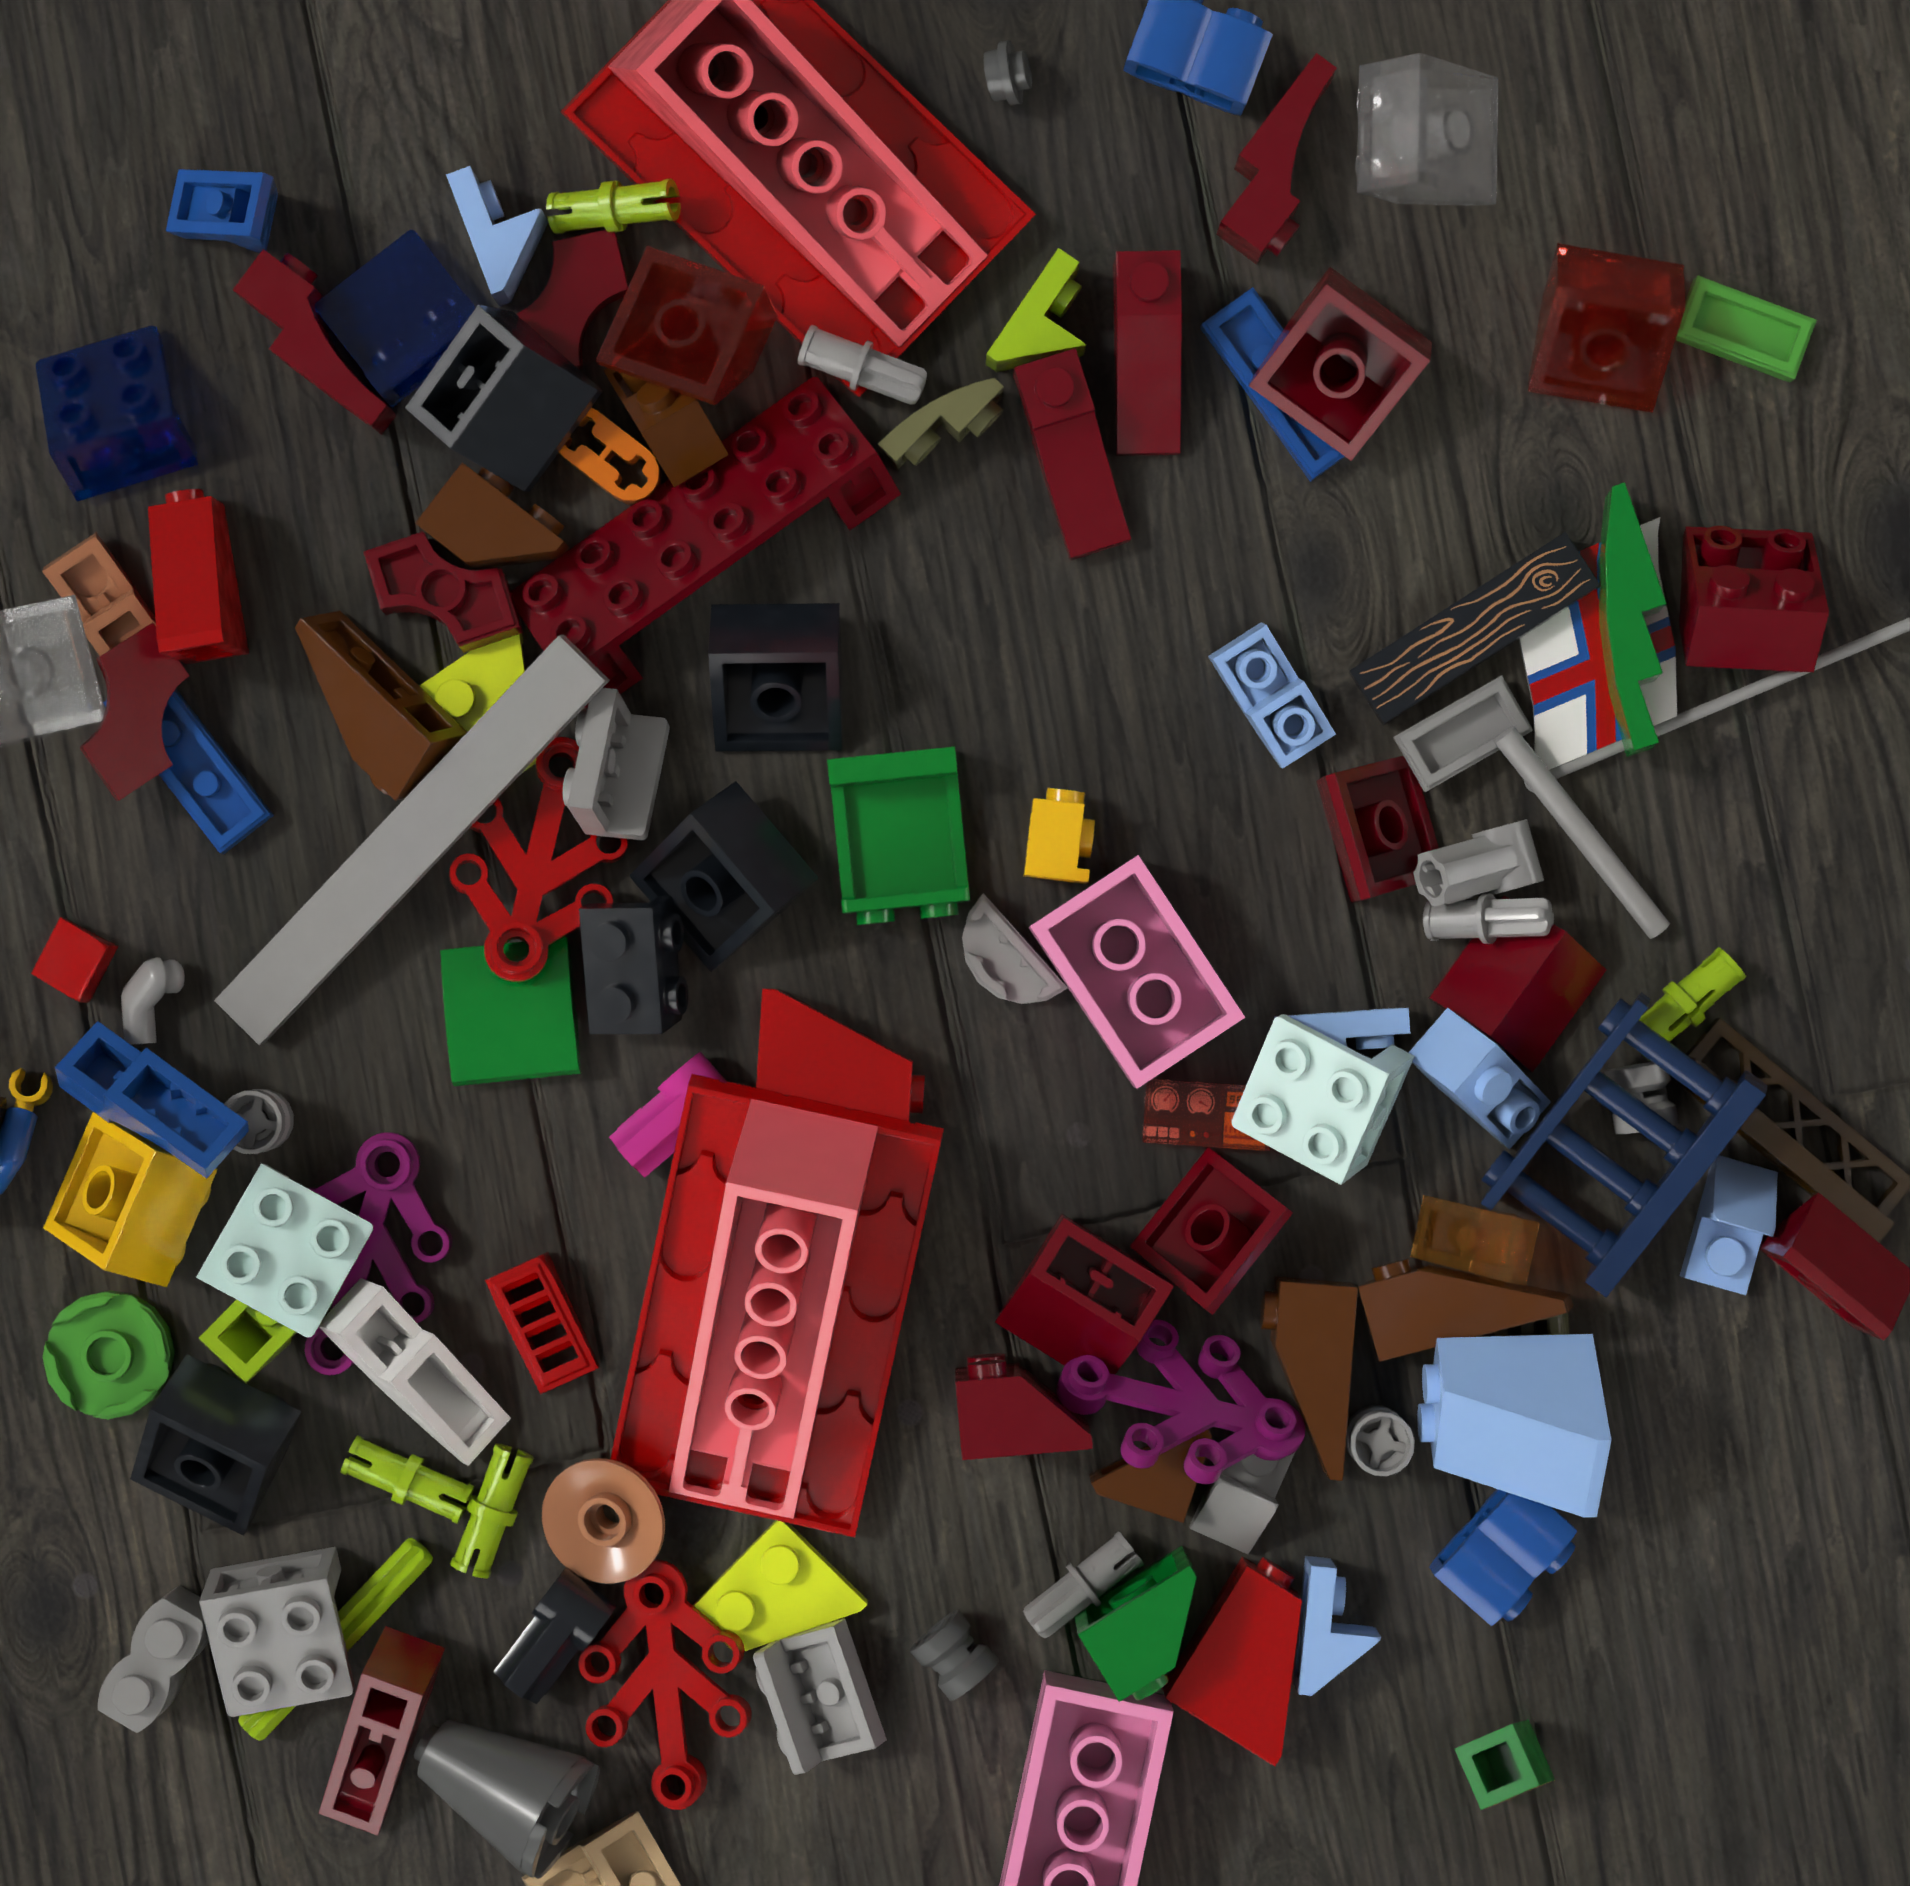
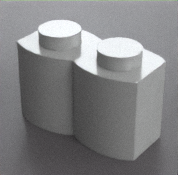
(155, 1669)

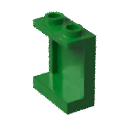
(899, 834)

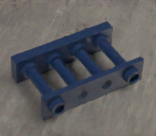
(1646, 1201)

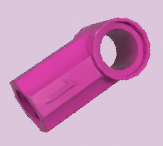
(652, 1131)

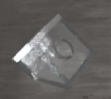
(1426, 132)
(45, 672)

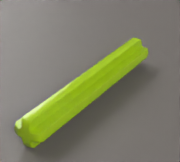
(358, 1616)

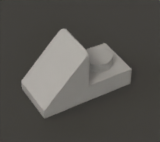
(1241, 1501)

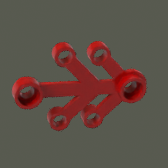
(532, 875)
(666, 1673)

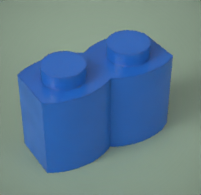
(1199, 52)
(1502, 1554)

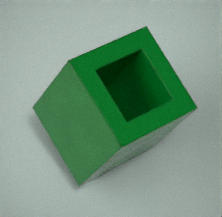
(1504, 1764)

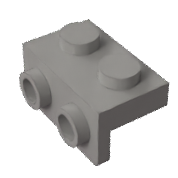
(615, 768)
(818, 1696)

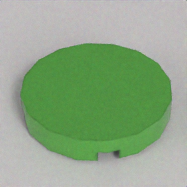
(108, 1354)

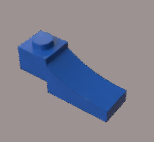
(150, 1099)

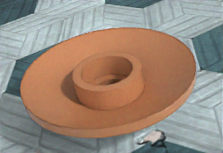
(583, 1534)

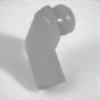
(143, 993)

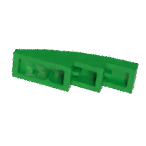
(1626, 596)

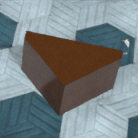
(1156, 1489)

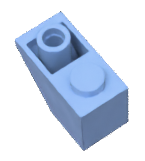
(1479, 1078)

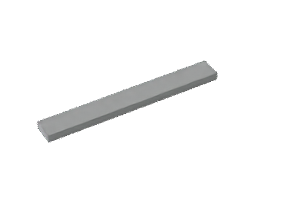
(412, 839)

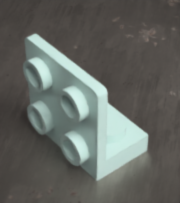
(1320, 1098)
(285, 1251)

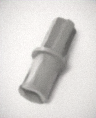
(862, 366)
(1488, 918)
(1082, 1586)

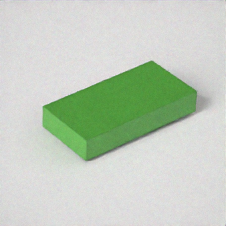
(1745, 329)

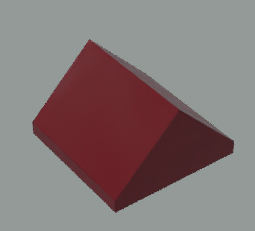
(1377, 825)
(1520, 990)
(1211, 1230)
(1841, 1266)

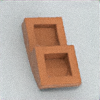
(104, 593)

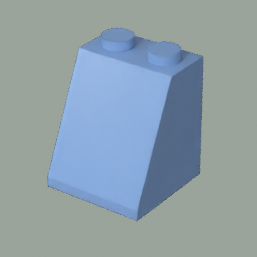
(1519, 1416)

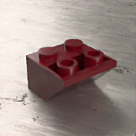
(1751, 599)
(1084, 1298)

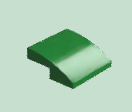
(507, 1027)

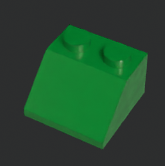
(1140, 1626)

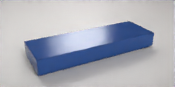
(1243, 339)
(208, 779)

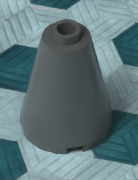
(508, 1789)

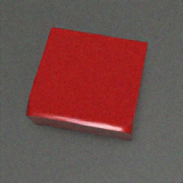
(74, 960)

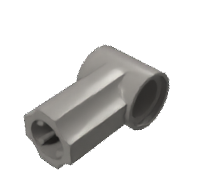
(1489, 863)

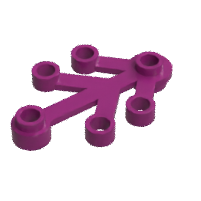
(380, 1245)
(1189, 1403)

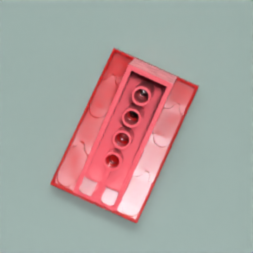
(835, 197)
(775, 1303)

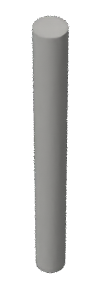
(1581, 832)

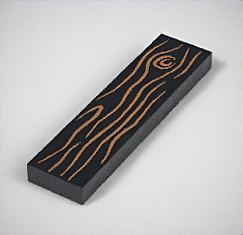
(1474, 628)

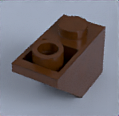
(670, 425)
(486, 527)

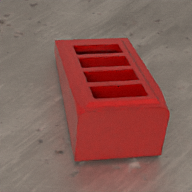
(554, 1291)

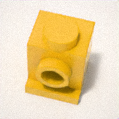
(1058, 837)

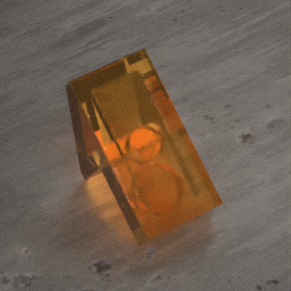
(1475, 1239)

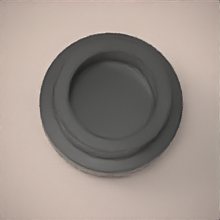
(1007, 73)

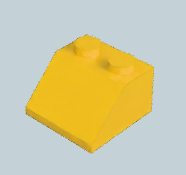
(127, 1203)

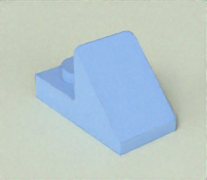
(503, 247)
(1370, 1027)
(1730, 1224)
(1322, 1645)

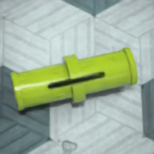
(613, 206)
(1693, 995)
(407, 1479)
(491, 1511)

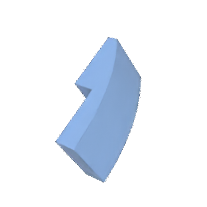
(1272, 695)

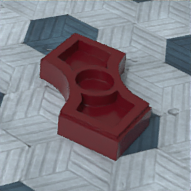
(582, 282)
(468, 602)
(129, 741)

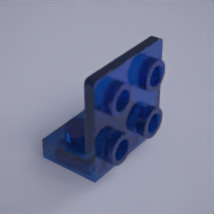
(397, 315)
(112, 414)

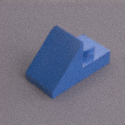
(224, 207)

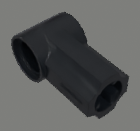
(562, 1624)

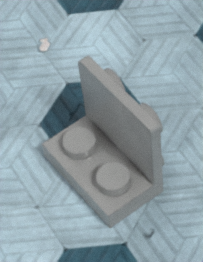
(277, 1632)

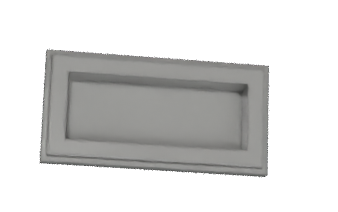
(1461, 733)

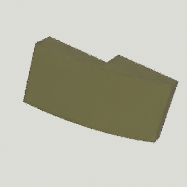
(959, 412)

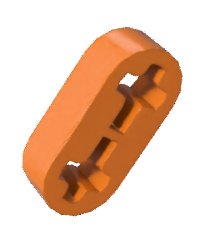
(619, 444)

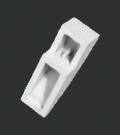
(414, 1370)

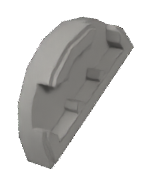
(1004, 959)

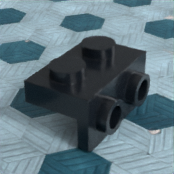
(633, 966)

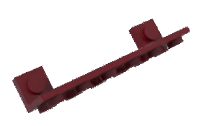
(693, 532)

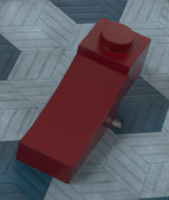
(1265, 209)
(288, 299)
(1071, 453)

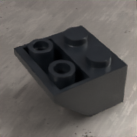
(504, 397)

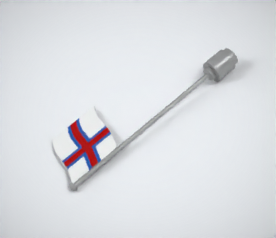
(1570, 685)

